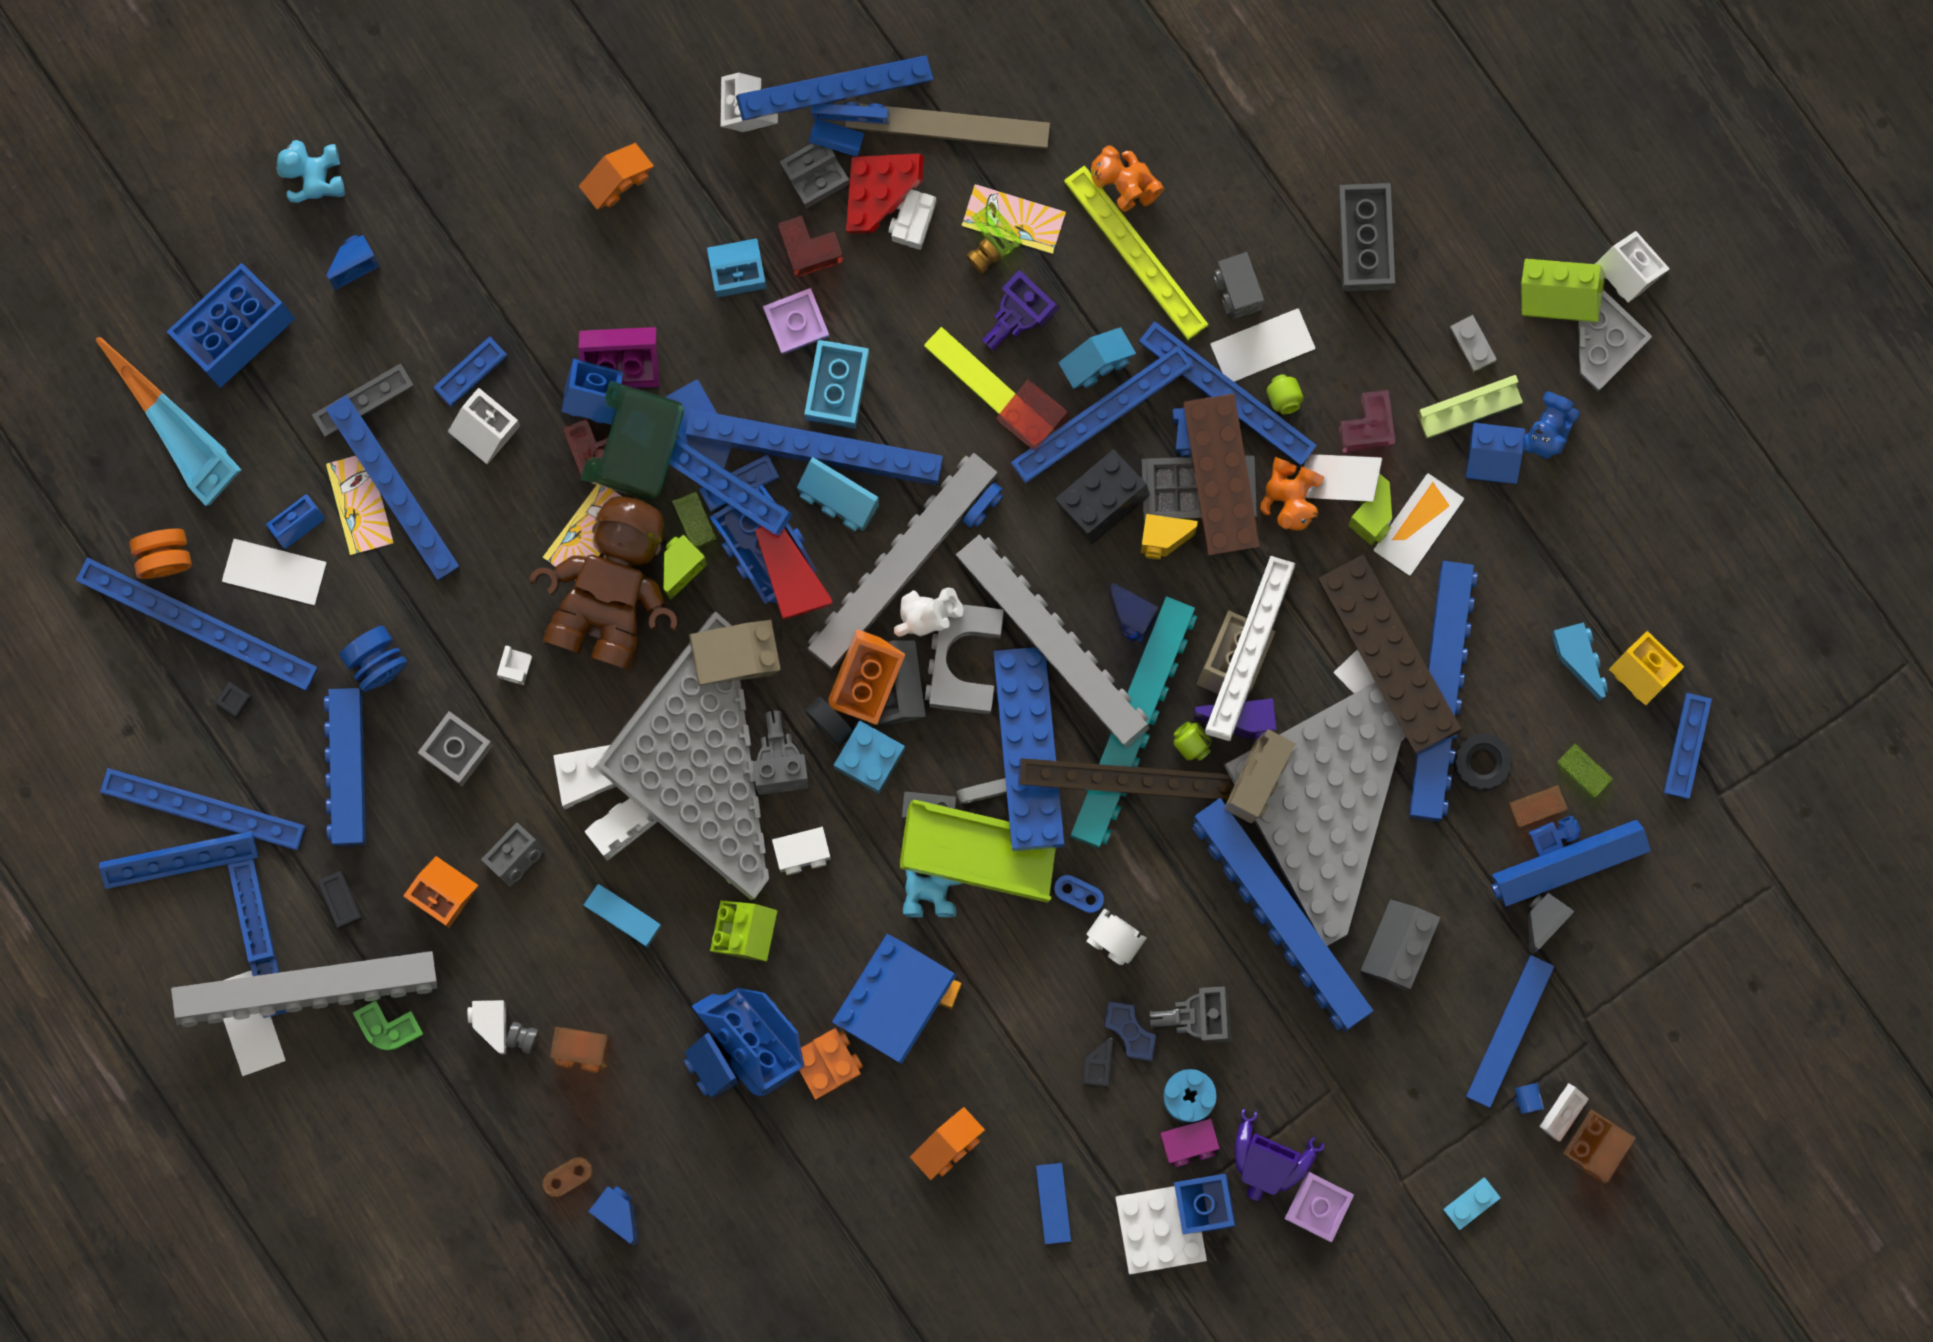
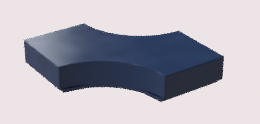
(1137, 1041)

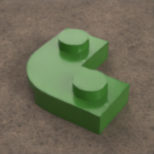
(384, 1034)

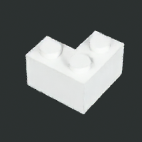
(730, 115)

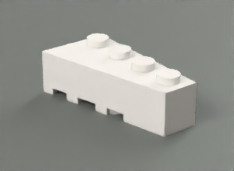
(578, 777)
(619, 828)

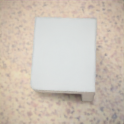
(514, 666)

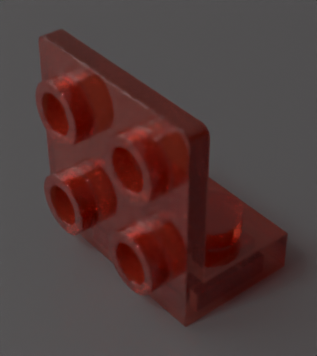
(1031, 415)

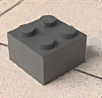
(1239, 286)

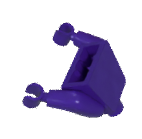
(1268, 1164)

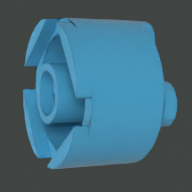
(1193, 1082)

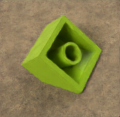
(681, 565)

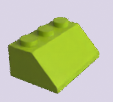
(1562, 290)

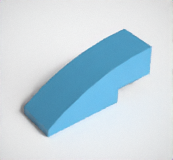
(622, 915)

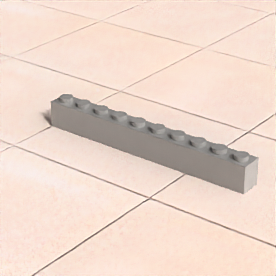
(903, 561)
(1052, 640)
(304, 988)

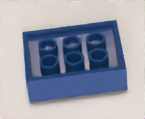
(231, 325)
(894, 998)

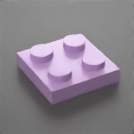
(796, 321)
(1319, 1206)

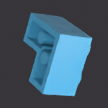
(1097, 357)

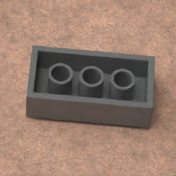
(1366, 237)

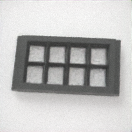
(1174, 487)

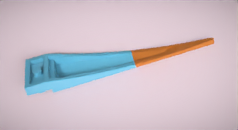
(194, 451)

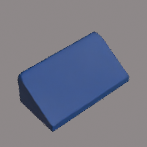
(295, 521)

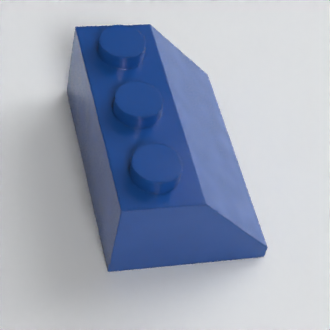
(617, 1213)

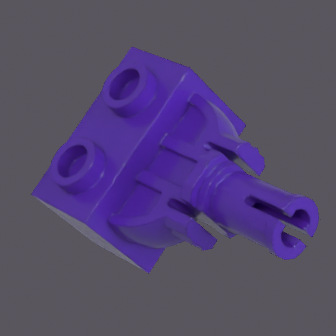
(1023, 309)

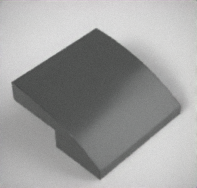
(814, 173)

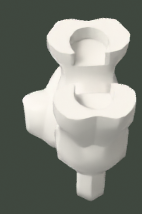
(926, 615)

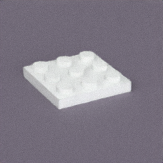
(1154, 1232)

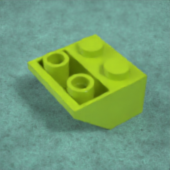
(743, 930)

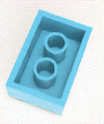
(836, 384)

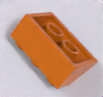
(866, 677)

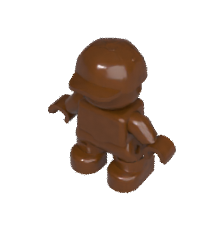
(609, 587)

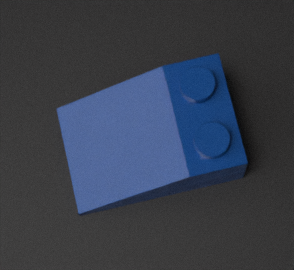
(710, 1067)

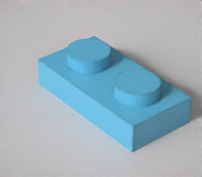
(1471, 1203)

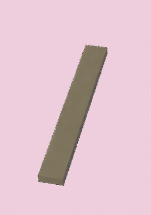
(960, 127)

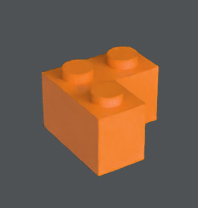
(615, 175)
(948, 1144)

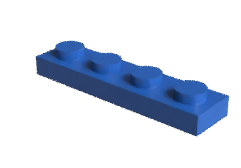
(1687, 746)

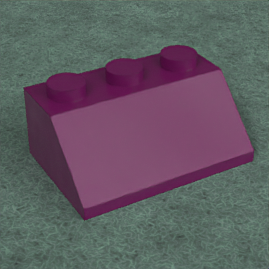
(626, 350)

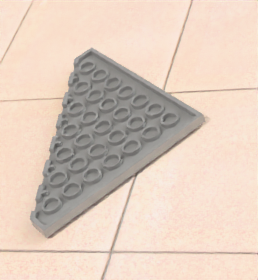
(693, 769)
(1331, 805)

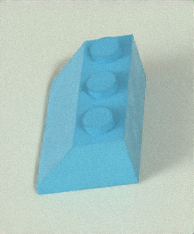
(837, 495)

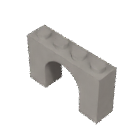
(946, 689)

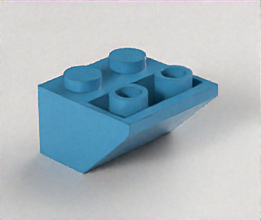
(736, 268)

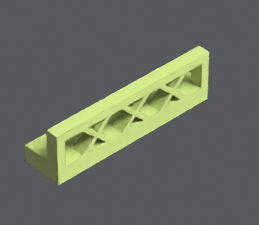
(1470, 407)

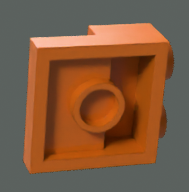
(828, 1063)

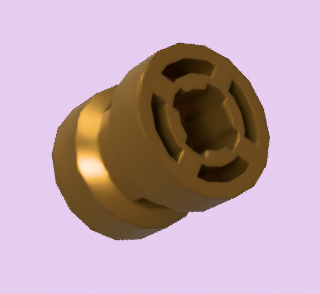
(983, 256)

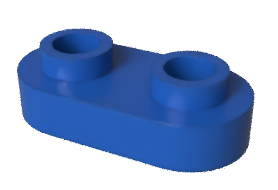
(977, 512)
(1079, 893)

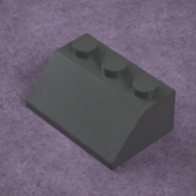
(906, 696)
(1400, 944)

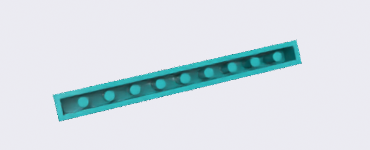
(1145, 691)

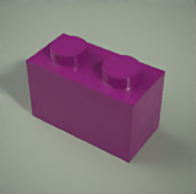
(1190, 1141)

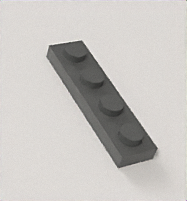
(369, 396)

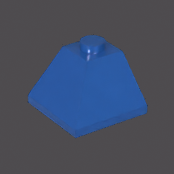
(352, 262)

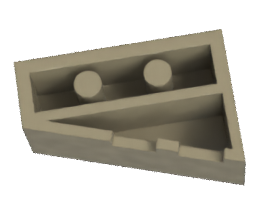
(1259, 776)

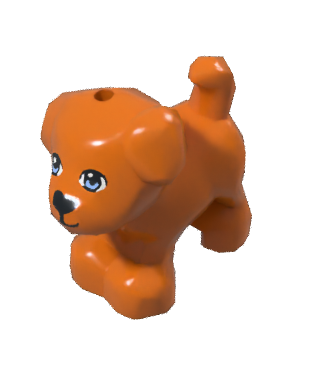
(1129, 181)
(1296, 512)

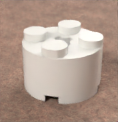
(1115, 937)

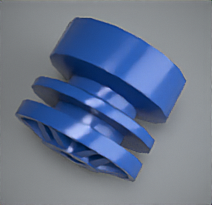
(375, 662)

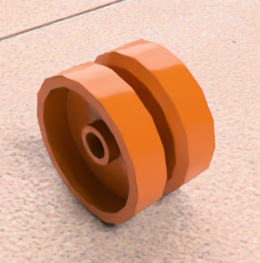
(160, 553)

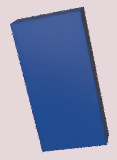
(836, 137)

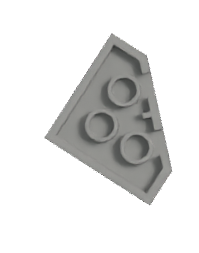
(1608, 343)

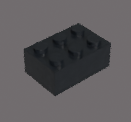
(1102, 496)

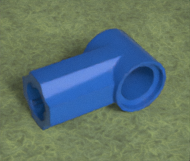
(1528, 1098)

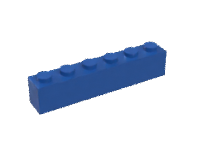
(346, 767)

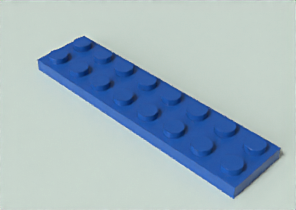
(1027, 734)

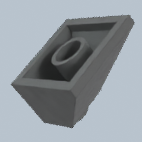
(1545, 920)

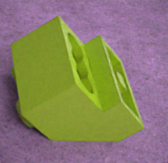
(1374, 516)

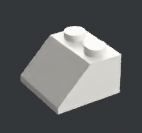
(1632, 266)

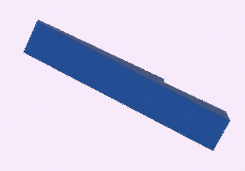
(253, 920)

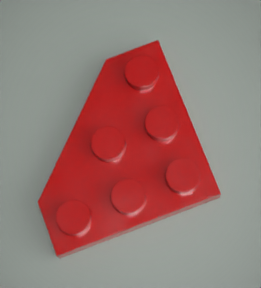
(879, 188)

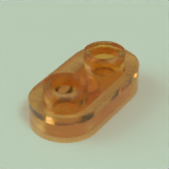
(567, 1176)

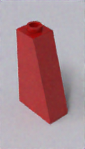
(791, 577)

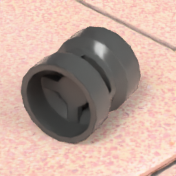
(522, 1037)

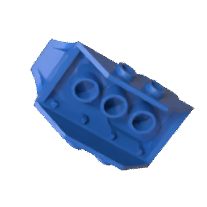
(742, 542)
(755, 1036)

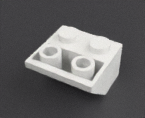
(483, 426)

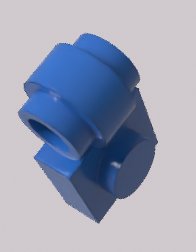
(1549, 838)

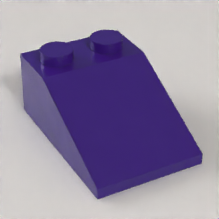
(1253, 721)

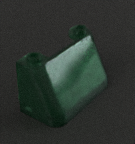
(637, 442)

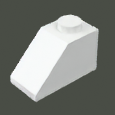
(490, 1022)

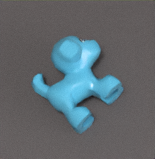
(295, 162)
(929, 889)

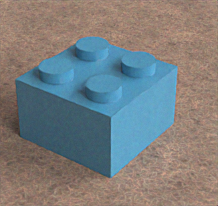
(869, 757)

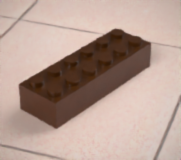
(1220, 474)

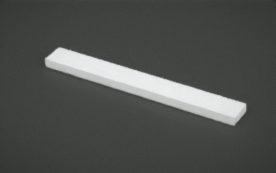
(1250, 648)

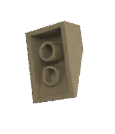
(1223, 651)
(735, 653)

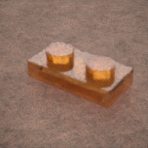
(1538, 806)

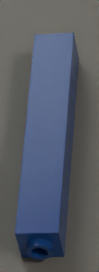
(1570, 863)

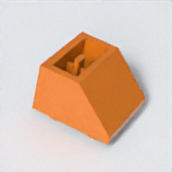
(441, 891)

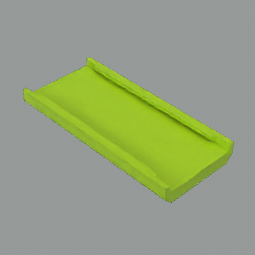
(973, 852)

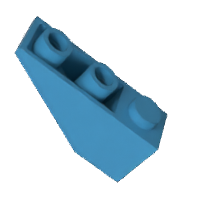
(1576, 654)

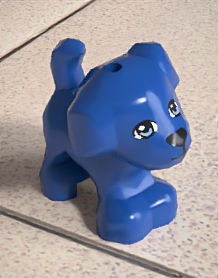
(1550, 433)

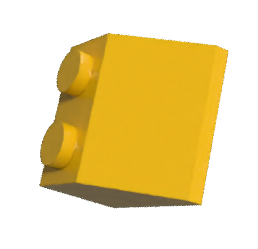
(1165, 535)
(1646, 668)

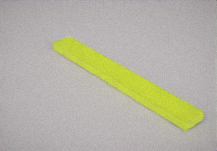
(1136, 253)

